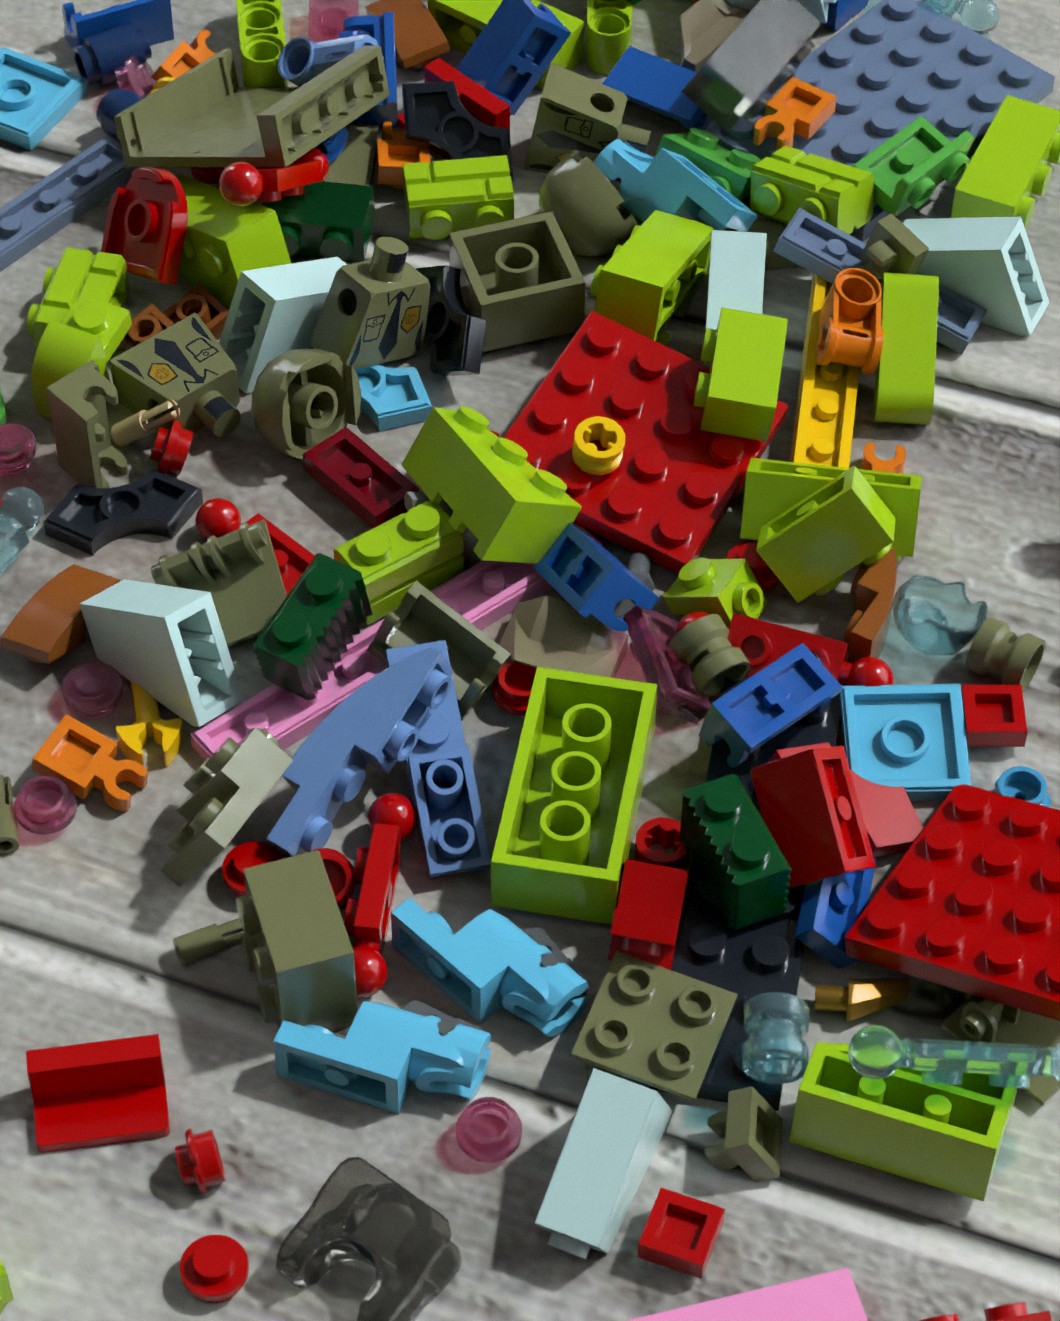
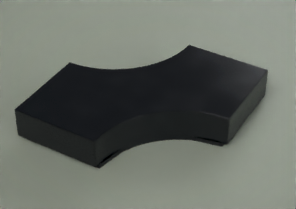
(438, 117)
(451, 330)
(98, 516)

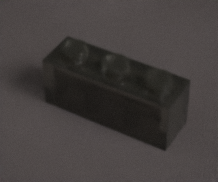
(753, 61)

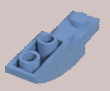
(369, 726)
(444, 785)

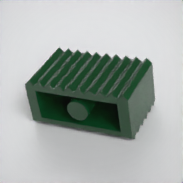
(327, 220)
(313, 626)
(734, 851)

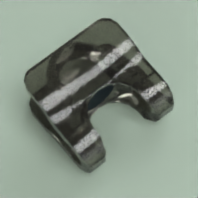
(378, 1222)

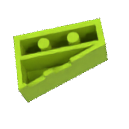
(226, 240)
(654, 274)
(489, 486)
(901, 1124)

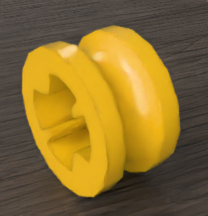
(610, 436)

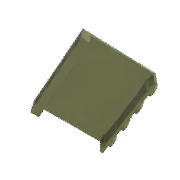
(215, 123)

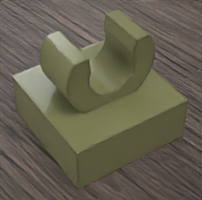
(892, 249)
(750, 1134)

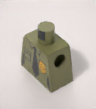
(578, 117)
(375, 309)
(185, 367)

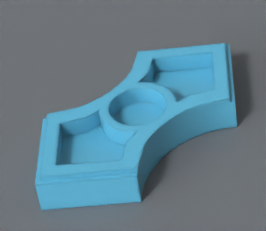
(393, 396)

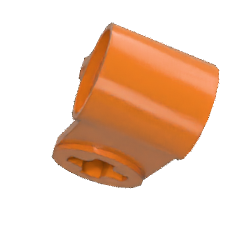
(852, 322)

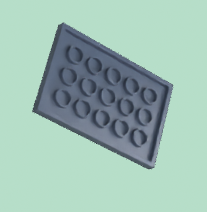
(889, 72)

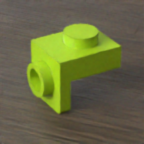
(716, 588)

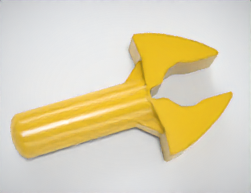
(149, 724)

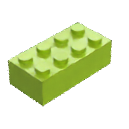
(573, 795)

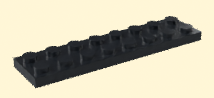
(757, 956)

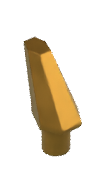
(862, 996)

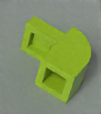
(86, 333)

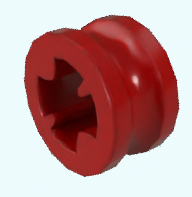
(667, 834)

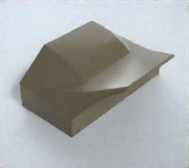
(705, 29)
(558, 637)

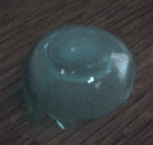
(937, 615)

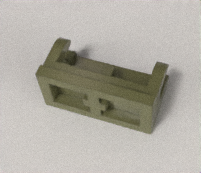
(83, 426)
(428, 619)

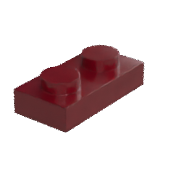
(358, 477)

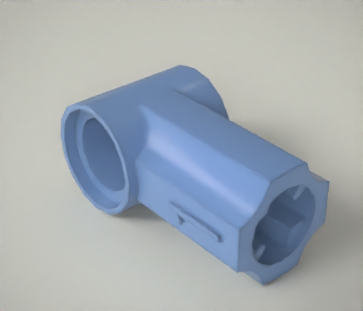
(304, 59)

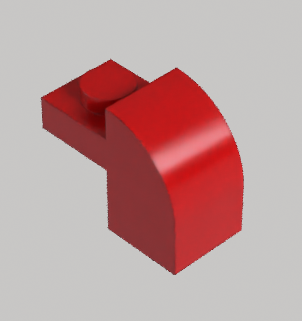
(648, 912)

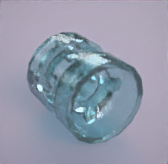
(776, 1031)

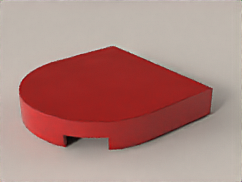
(148, 224)

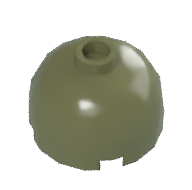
(585, 207)
(304, 400)

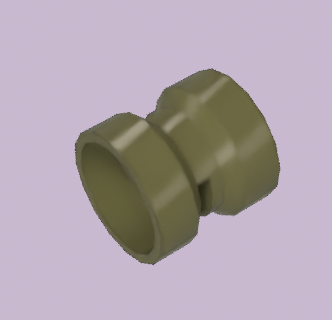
(709, 654)
(1004, 654)

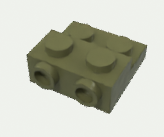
(222, 799)

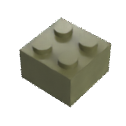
(519, 279)
(298, 944)

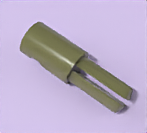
(8, 819)
(206, 941)

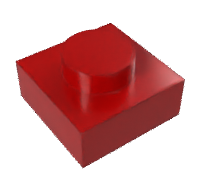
(994, 715)
(681, 1233)

